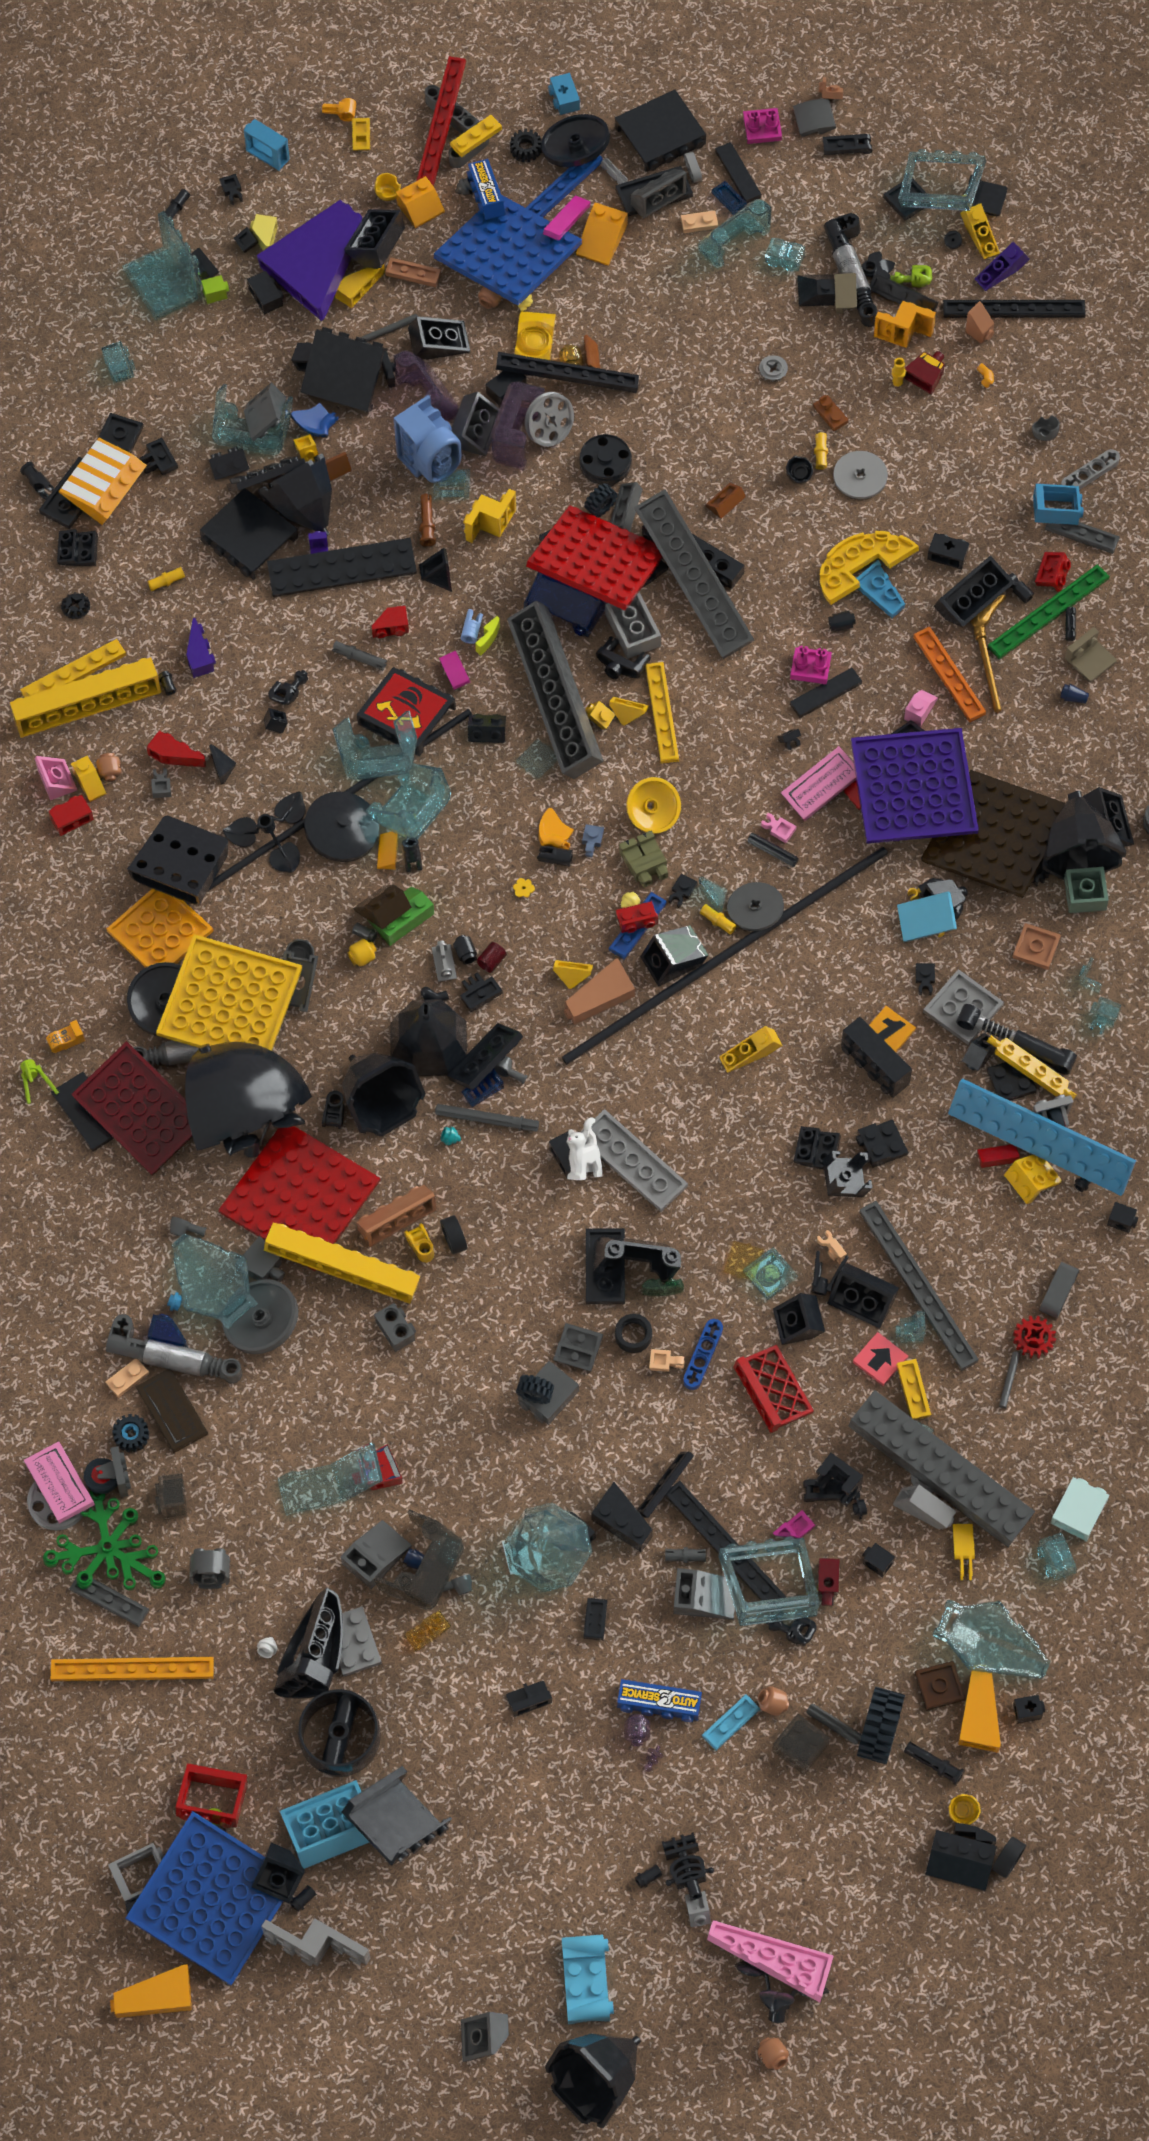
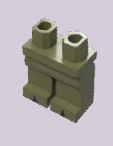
(644, 858)

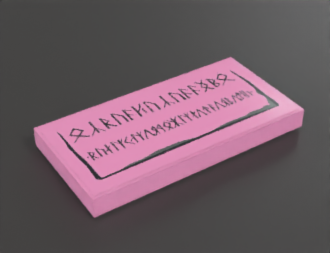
(820, 783)
(59, 1482)

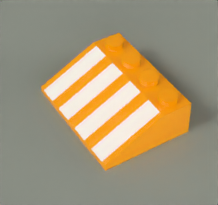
(102, 479)

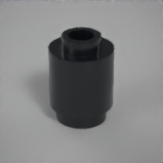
(841, 621)
(465, 949)

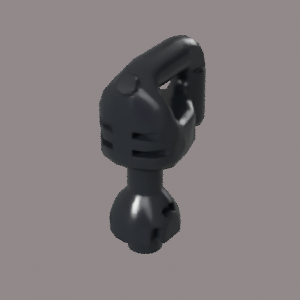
(288, 690)
(793, 1632)

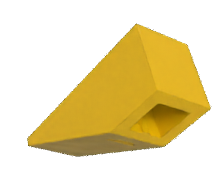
(980, 231)
(751, 1049)

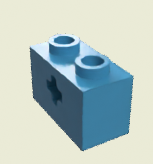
(564, 94)

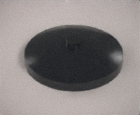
(575, 140)
(340, 827)
(150, 994)

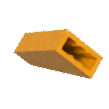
(980, 1718)
(156, 1995)

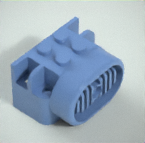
(426, 441)

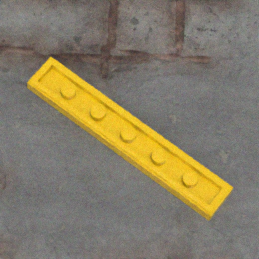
(662, 712)

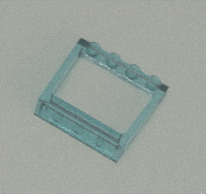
(941, 201)
(774, 1609)

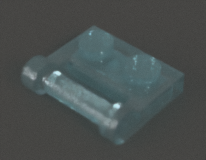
(458, 478)

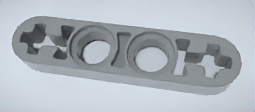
(1090, 472)

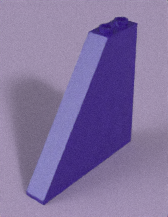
(313, 257)

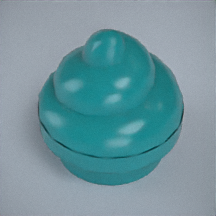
(450, 1136)

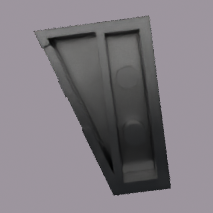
(622, 1519)

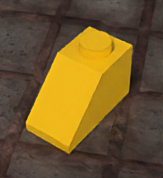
(88, 778)

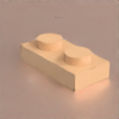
(699, 221)
(127, 1377)

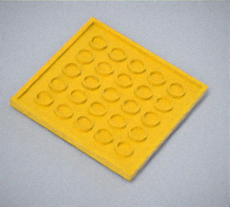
(228, 996)

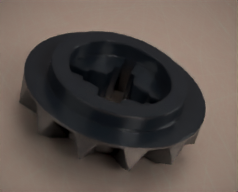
(73, 612)

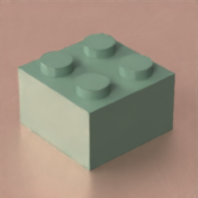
(1086, 890)

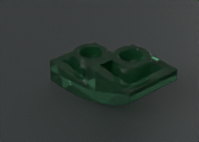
(656, 1288)

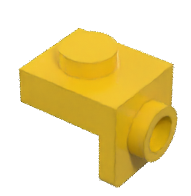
(599, 714)

